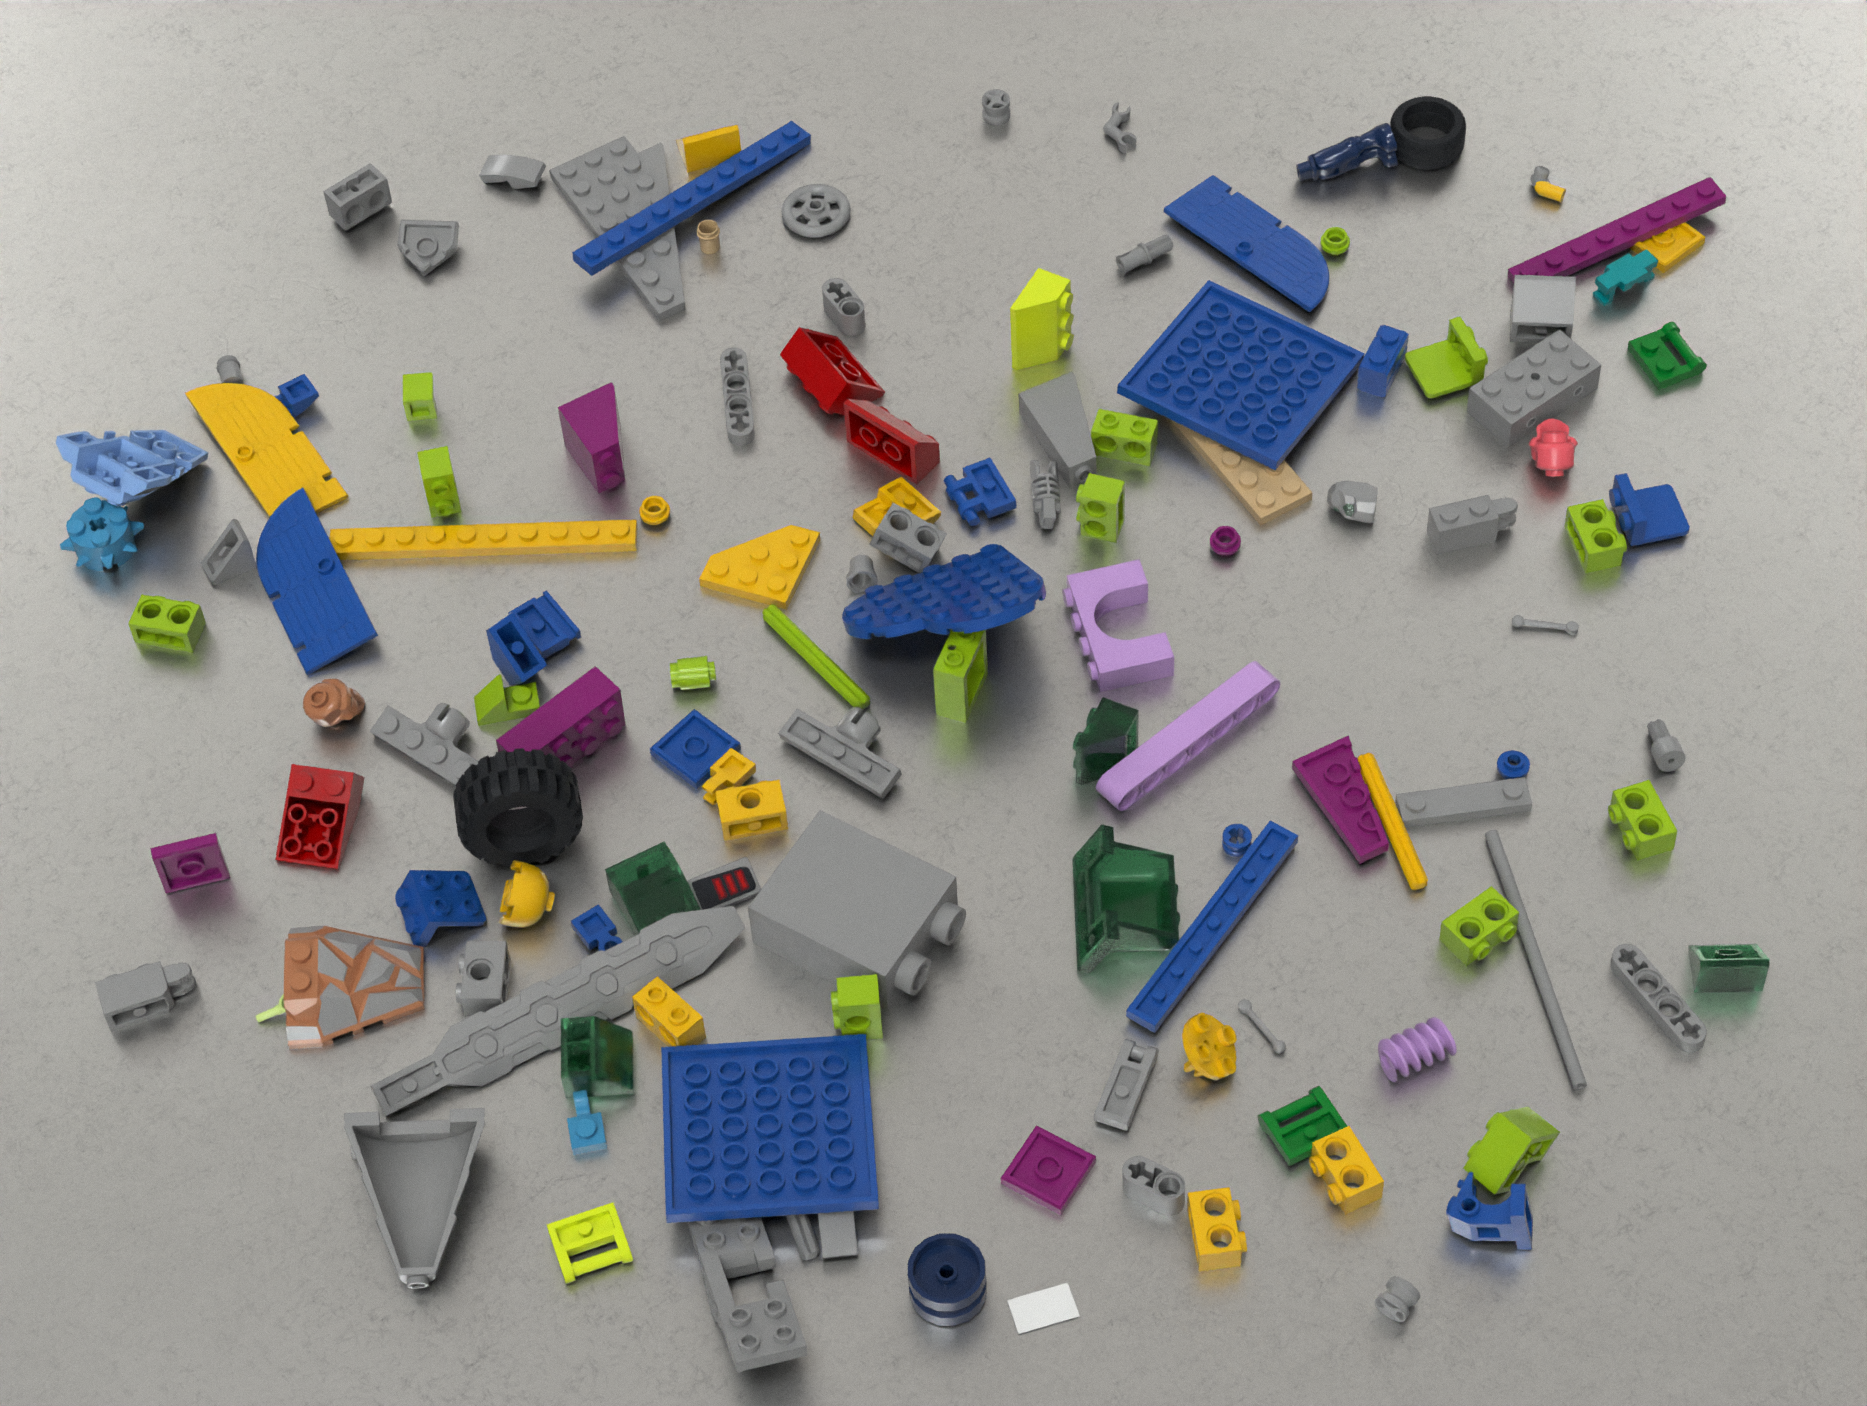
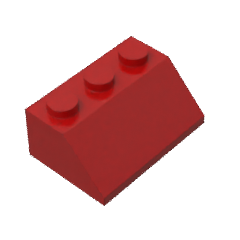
(829, 370)
(890, 440)

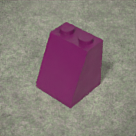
(594, 436)

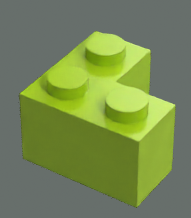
(1508, 1146)

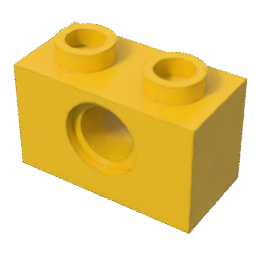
(741, 821)

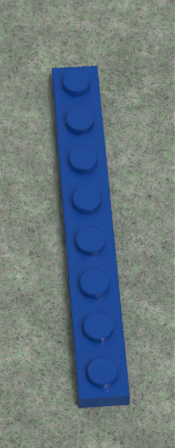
(1211, 926)

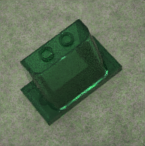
(1122, 899)

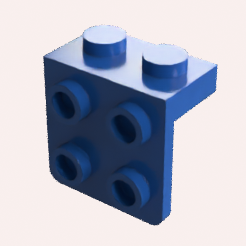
(1648, 512)
(436, 900)

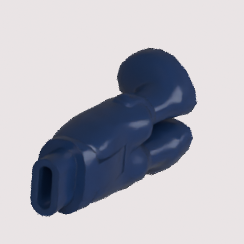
(1350, 154)

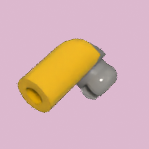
(1544, 187)

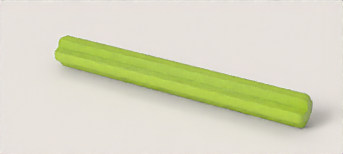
(816, 657)

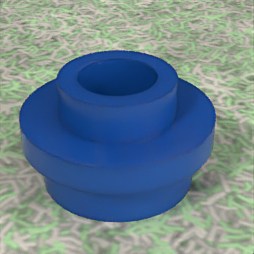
(1510, 771)

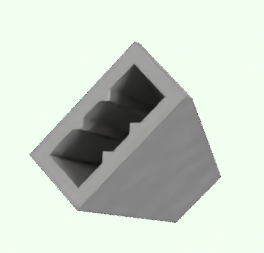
(1060, 426)

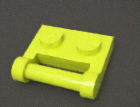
(585, 1233)

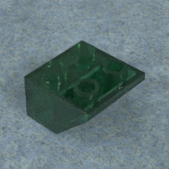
(1106, 740)
(596, 1057)

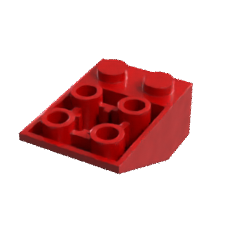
(318, 815)

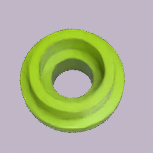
(1335, 241)

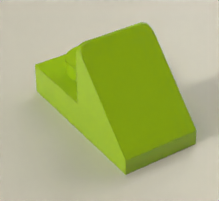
(504, 704)

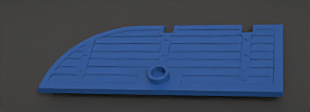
(1254, 240)
(316, 593)

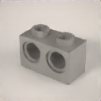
(358, 196)
(902, 538)

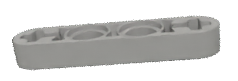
(737, 396)
(1661, 995)

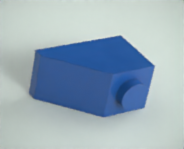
(513, 650)

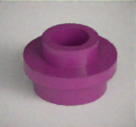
(1225, 534)

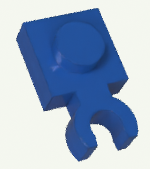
(596, 929)

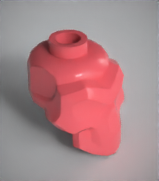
(1553, 447)

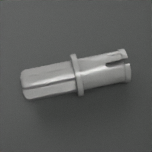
(1144, 253)

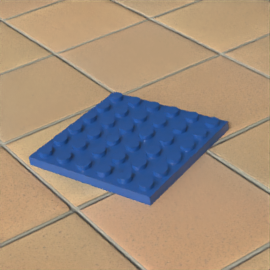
(1241, 374)
(768, 1128)

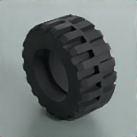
(512, 781)

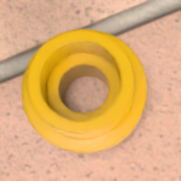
(654, 510)

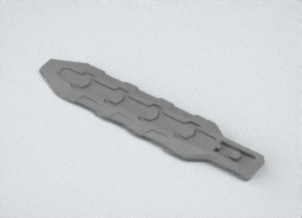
(530, 1023)

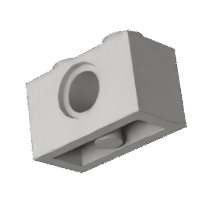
(480, 960)

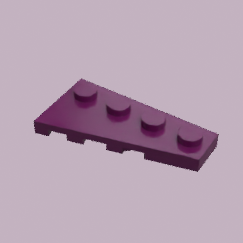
(1339, 790)

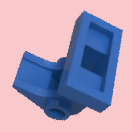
(1485, 1222)

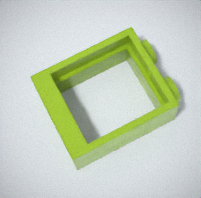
(960, 674)

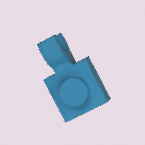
(586, 1129)

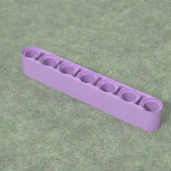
(1187, 736)

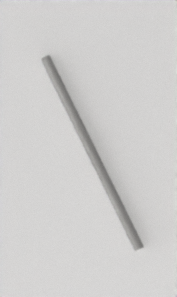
(1536, 962)

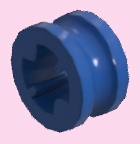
(1236, 830)

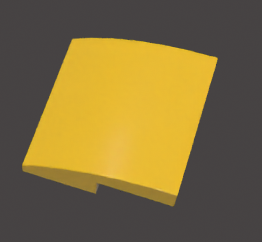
(898, 492)

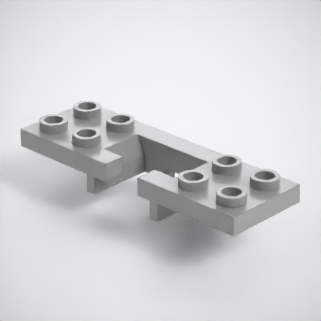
(755, 1331)

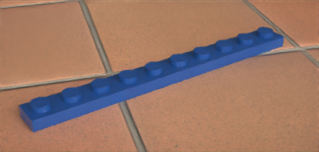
(691, 198)

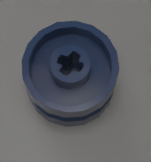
(947, 1279)

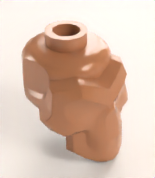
(332, 702)

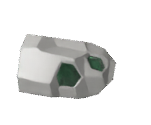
(1353, 500)

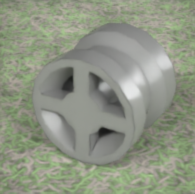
(996, 107)
(1397, 1299)

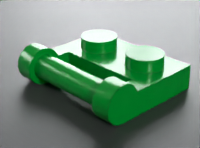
(1658, 360)
(1296, 1139)

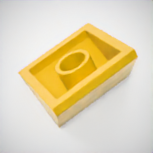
(709, 147)

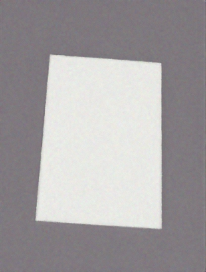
(1043, 1308)

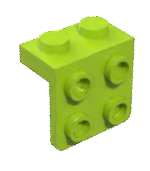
(1449, 363)

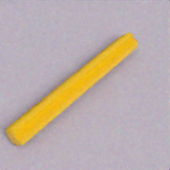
(1392, 822)

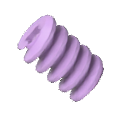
(1413, 1046)

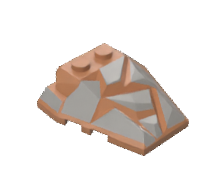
(347, 981)

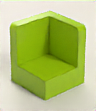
(419, 396)

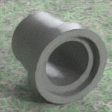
(861, 574)

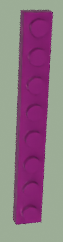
(1624, 232)

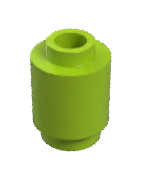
(692, 673)

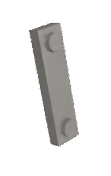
(1464, 802)

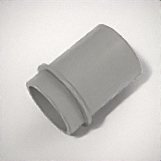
(229, 369)

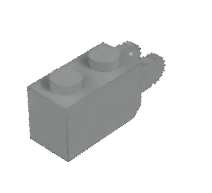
(143, 992)

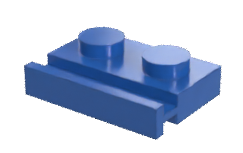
(546, 624)

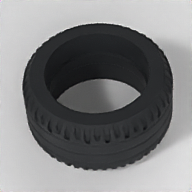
(1434, 113)

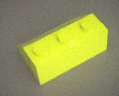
(1041, 320)

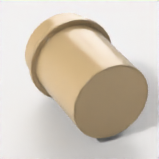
(708, 236)

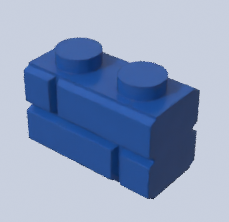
(1382, 361)

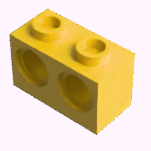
(668, 1015)
(1353, 1168)
(1212, 1229)

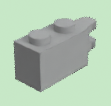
(1469, 522)

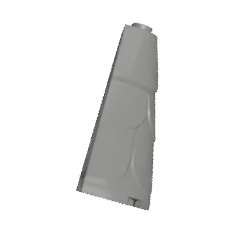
(415, 1182)

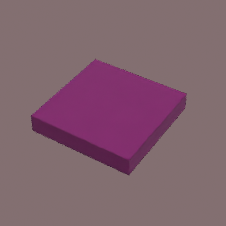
(190, 863)
(1048, 1170)

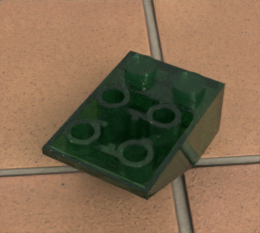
(650, 887)

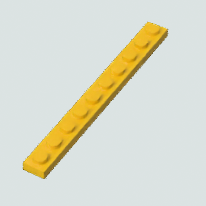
(485, 539)

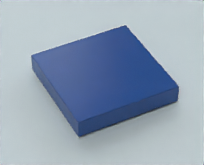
(693, 748)

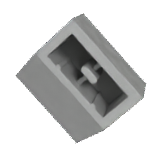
(1541, 307)

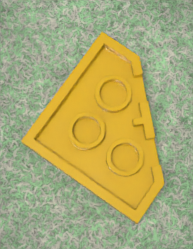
(764, 567)

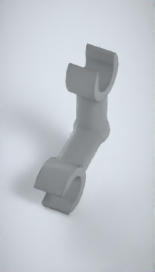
(1111, 128)

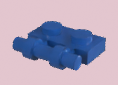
(989, 491)

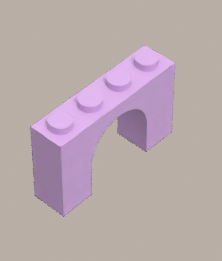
(1115, 661)

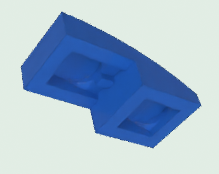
(297, 394)

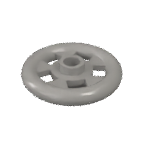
(813, 228)

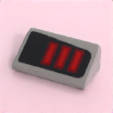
(725, 885)

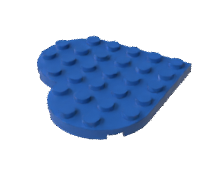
(960, 596)

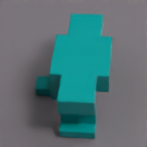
(1624, 274)

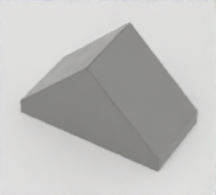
(229, 555)

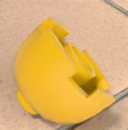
(525, 896)

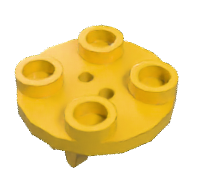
(1209, 1047)

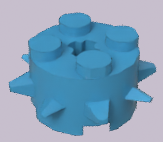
(101, 535)

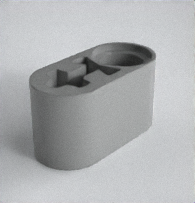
(843, 307)
(1147, 1180)

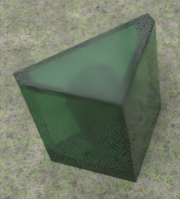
(1728, 967)

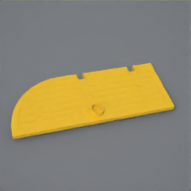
(259, 443)

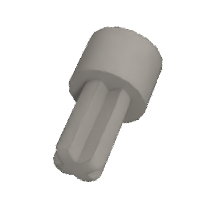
(1665, 748)

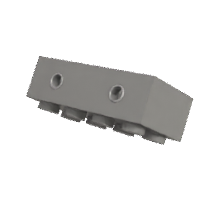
(1533, 388)

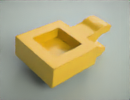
(728, 771)

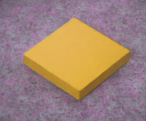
(1671, 245)

